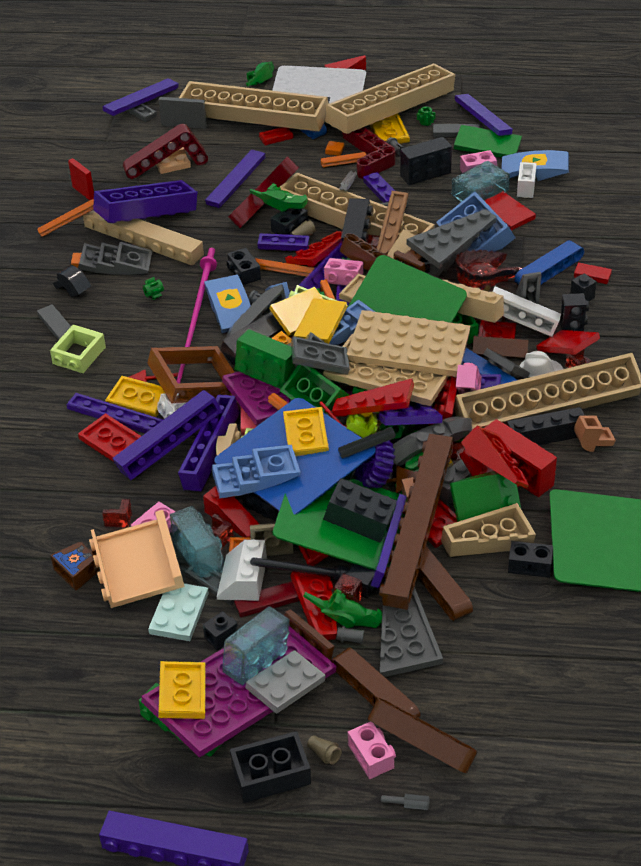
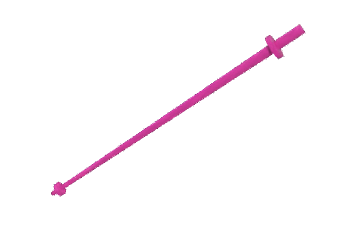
(208, 264)

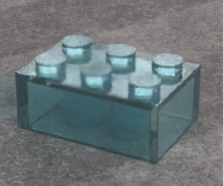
(483, 179)
(196, 542)
(255, 645)

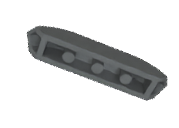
(258, 308)
(412, 444)

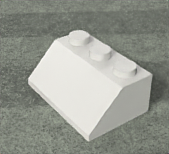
(239, 577)

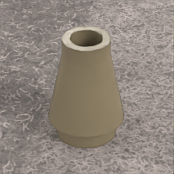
(306, 228)
(326, 750)

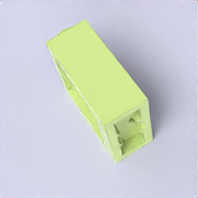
(91, 339)

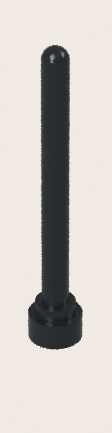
(335, 572)

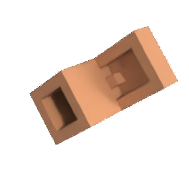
(592, 434)

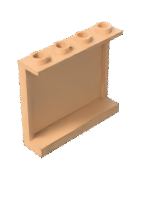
(136, 562)

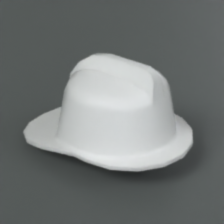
(539, 363)

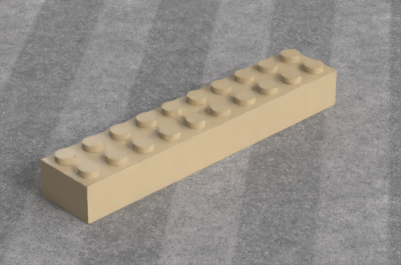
(389, 98)
(259, 105)
(331, 204)
(553, 392)

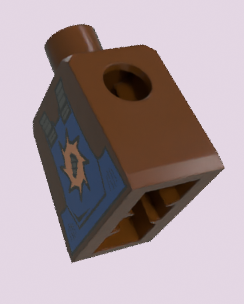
(75, 564)

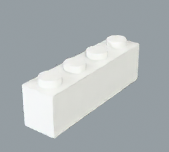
(529, 313)

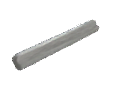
(348, 180)

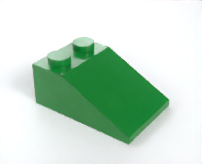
(482, 494)

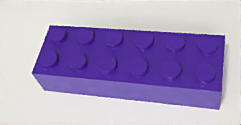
(145, 201)

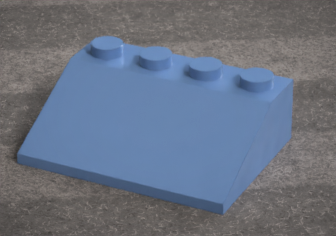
(494, 237)

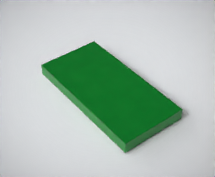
(480, 140)

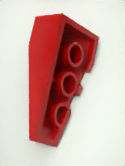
(494, 453)

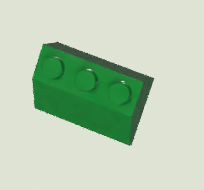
(313, 387)

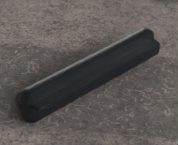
(366, 442)

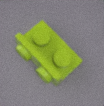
(359, 426)

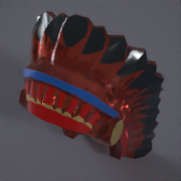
(480, 269)

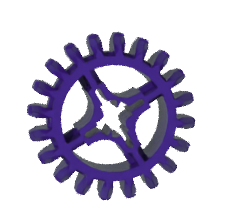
(377, 468)

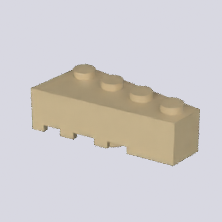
(487, 532)

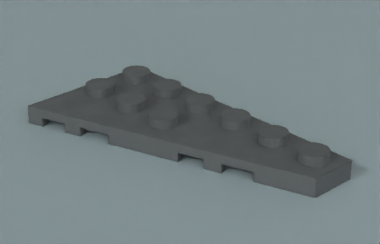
(451, 238)
(407, 639)

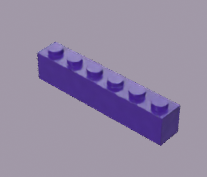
(167, 435)
(202, 453)
(171, 842)

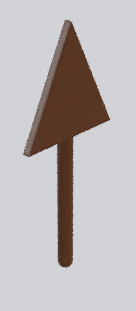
(402, 473)

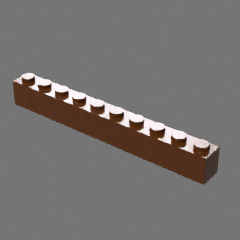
(417, 522)

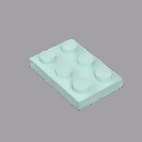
(179, 612)

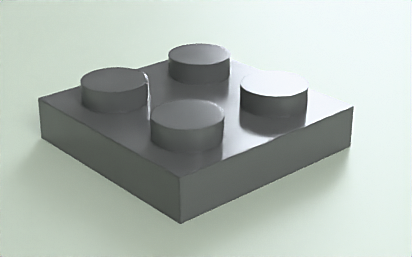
(505, 364)

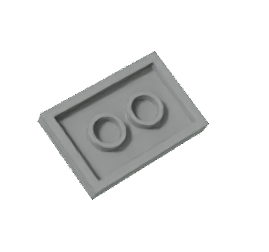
(285, 681)

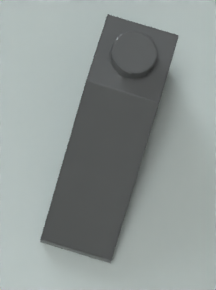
(530, 287)

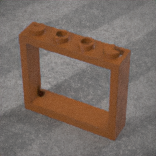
(161, 357)

